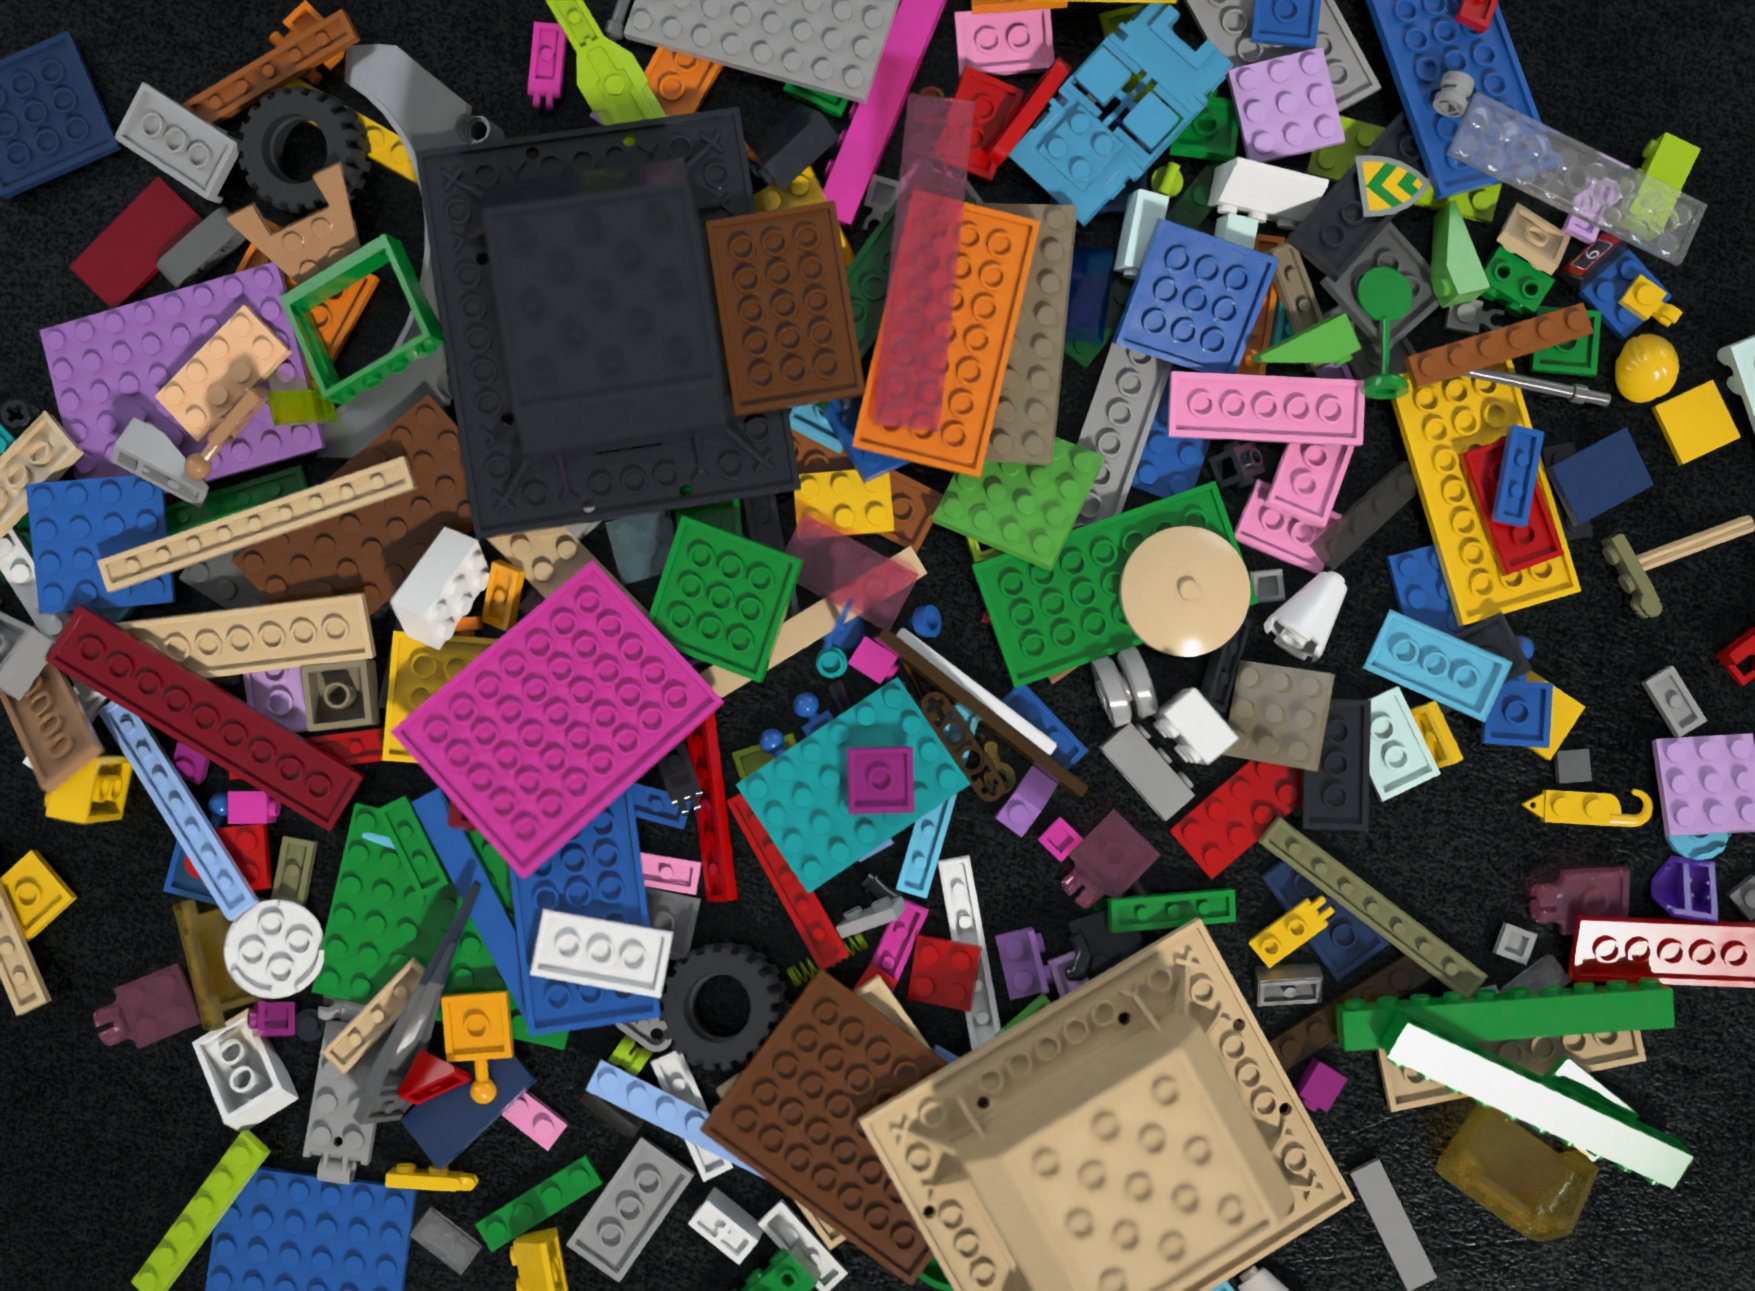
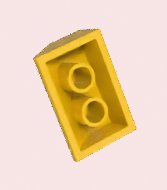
(93, 792)
(539, 1261)

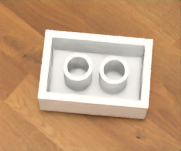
(441, 588)
(1194, 727)

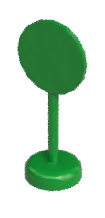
(1385, 298)

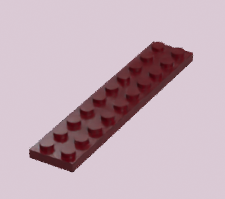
(205, 717)

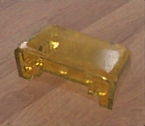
(1517, 1175)

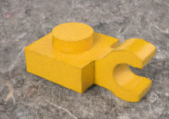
(1645, 299)

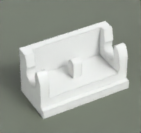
(726, 1225)

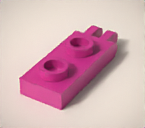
(546, 64)

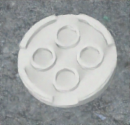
(274, 949)

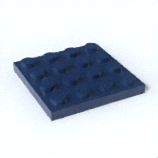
(49, 115)

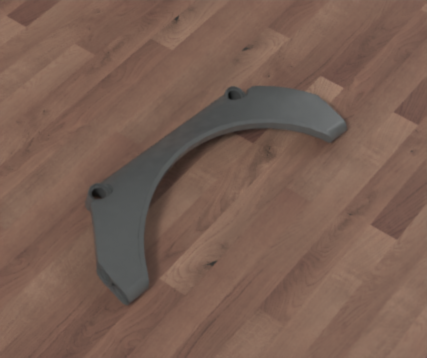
(425, 118)

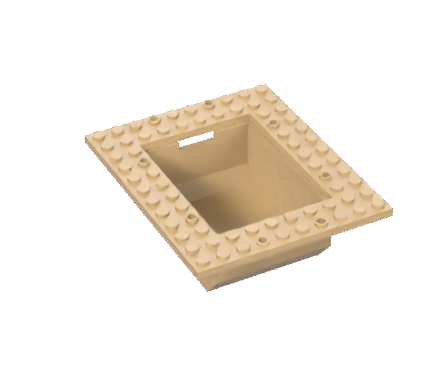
(1112, 1144)

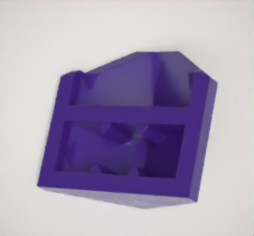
(1686, 889)

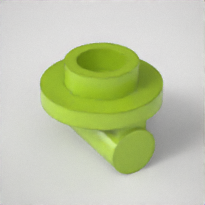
(1167, 180)

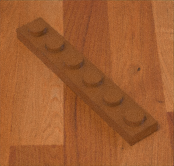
(275, 69)
(1498, 346)

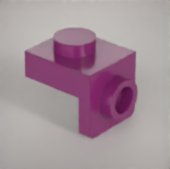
(190, 763)
(272, 1019)

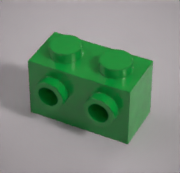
(1515, 283)

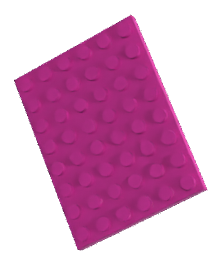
(557, 719)

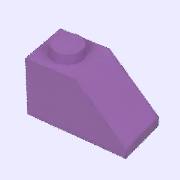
(1026, 801)

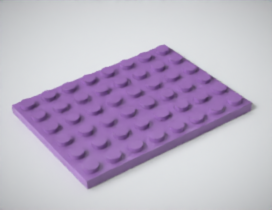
(120, 358)

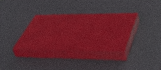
(131, 246)

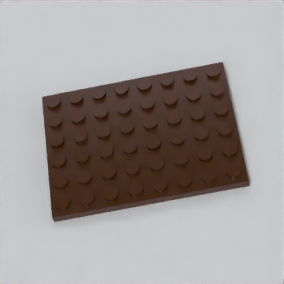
(799, 1113)

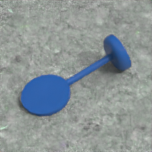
(847, 635)

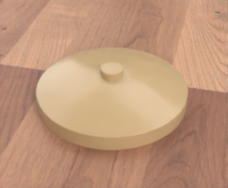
(1184, 591)

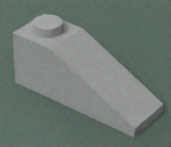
(155, 458)

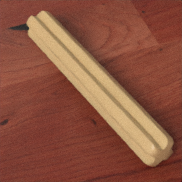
(1696, 542)

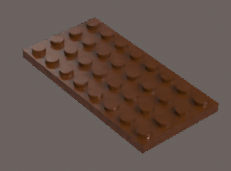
(381, 542)

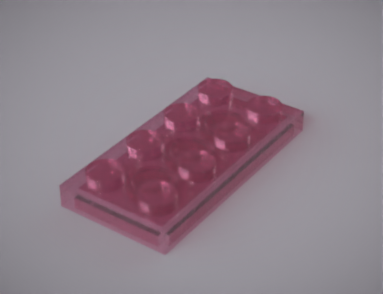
(846, 569)

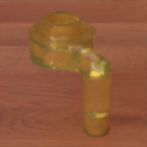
(990, 750)

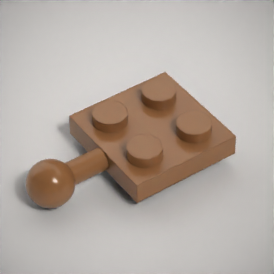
(226, 429)

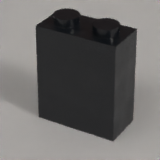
(790, 146)

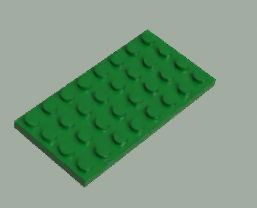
(1074, 611)

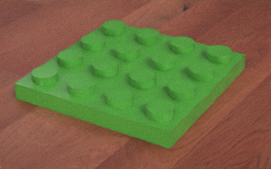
(1022, 506)

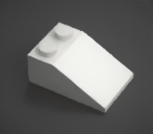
(244, 1074)

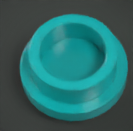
(832, 663)

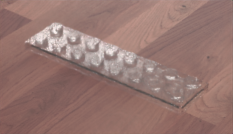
(1577, 179)

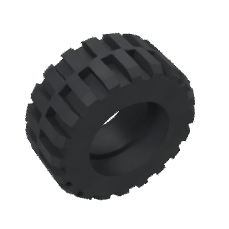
(266, 138)
(682, 1011)

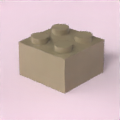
(341, 695)

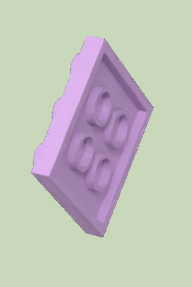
(1285, 106)
(1706, 784)

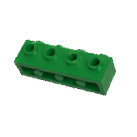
(788, 1272)

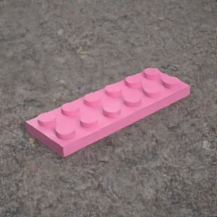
(1266, 408)

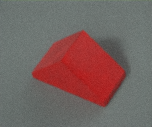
(429, 1078)

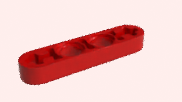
(1028, 111)

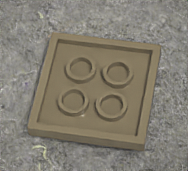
(1279, 714)

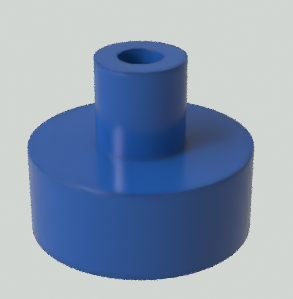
(925, 621)

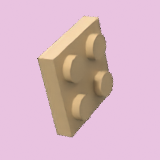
(1533, 239)

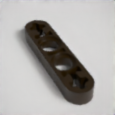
(958, 748)

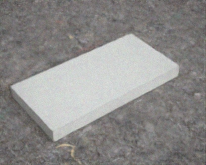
(601, 953)

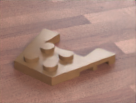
(311, 242)

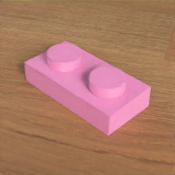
(671, 873)
(536, 1119)

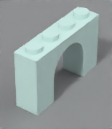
(1141, 216)

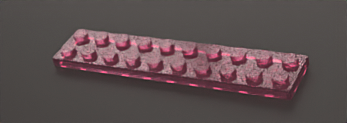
(923, 263)

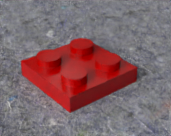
(944, 972)

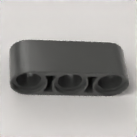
(200, 250)

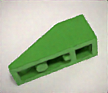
(1454, 262)
(1323, 342)

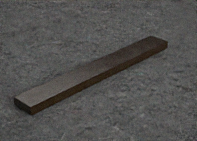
(980, 712)

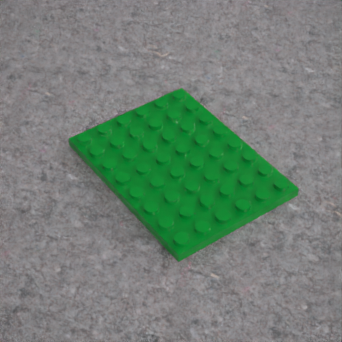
(383, 924)

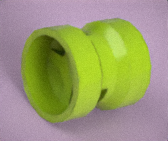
(630, 1055)

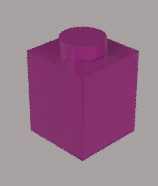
(1319, 1085)

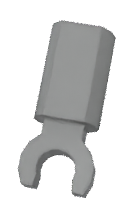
(339, 1009)

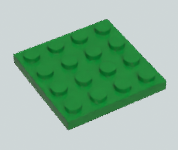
(724, 597)

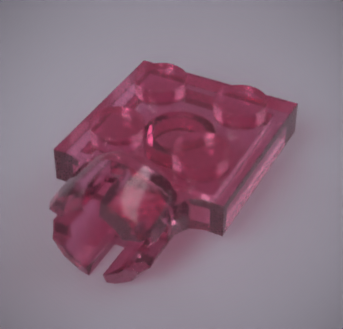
(1108, 860)
(1581, 893)
(149, 1009)

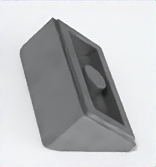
(1288, 984)

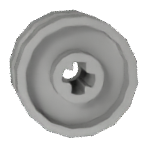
(1129, 684)

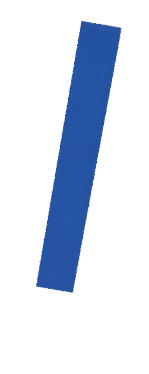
(464, 868)

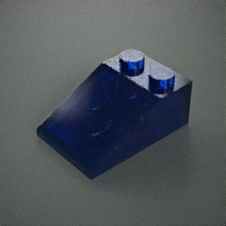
(1089, 294)

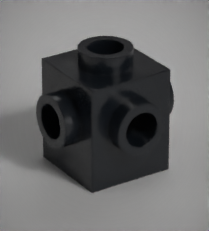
(1237, 464)

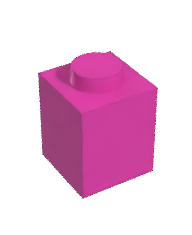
(874, 661)
(252, 807)

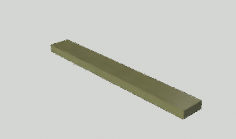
(1372, 907)

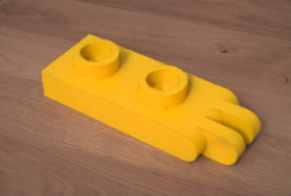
(1291, 930)
(409, 1177)

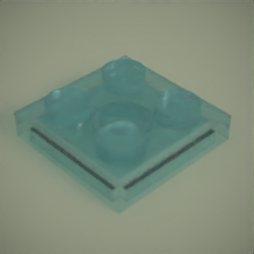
(641, 545)

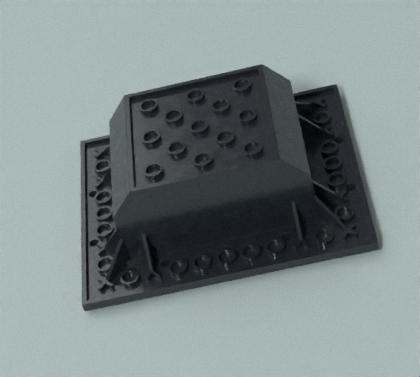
(595, 322)

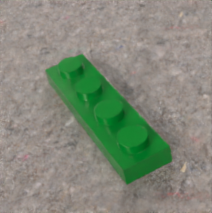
(1170, 909)
(539, 1202)

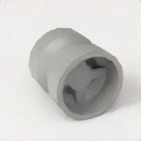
(1454, 90)

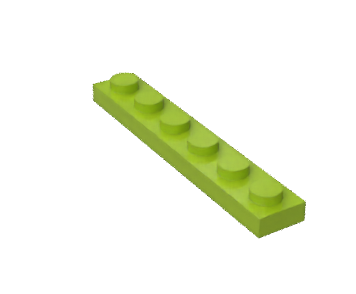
(202, 1214)

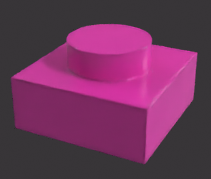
(1060, 839)

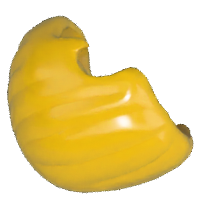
(1646, 368)

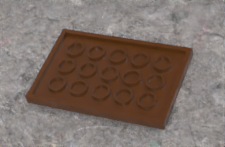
(785, 308)

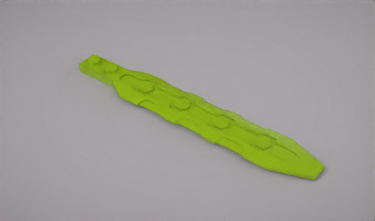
(605, 71)

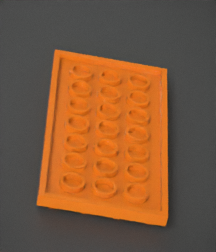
(986, 306)

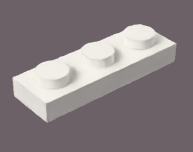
(787, 1229)

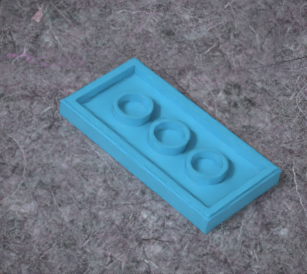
(1437, 665)

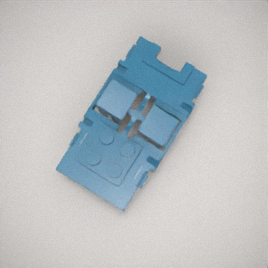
(1076, 152)

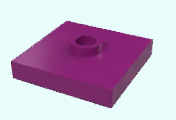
(880, 780)

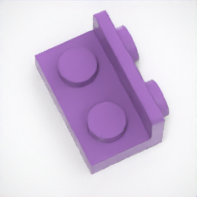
(1022, 962)

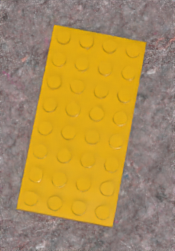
(1435, 429)

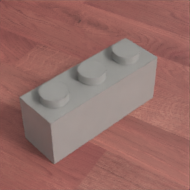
(1148, 770)

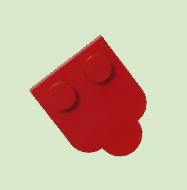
(250, 852)

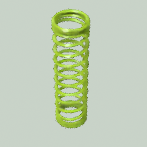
(795, 975)

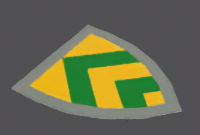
(1388, 185)

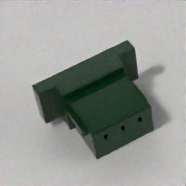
(1098, 905)

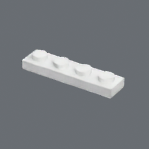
(677, 1080)

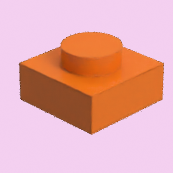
(468, 625)

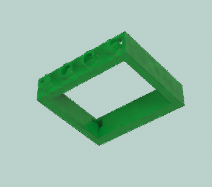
(337, 278)

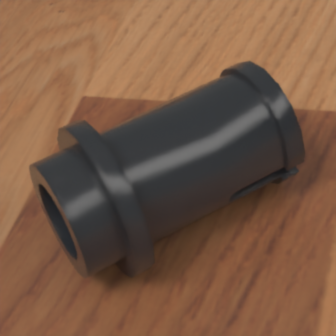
(878, 887)

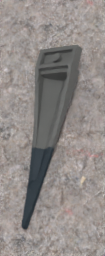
(412, 1029)

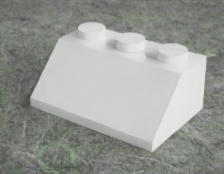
(1265, 192)

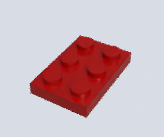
(993, 109)

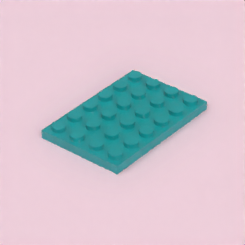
(805, 789)

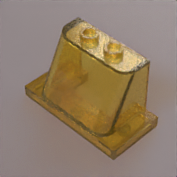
(204, 951)

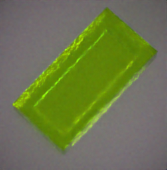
(300, 408)

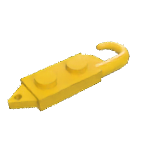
(1587, 808)

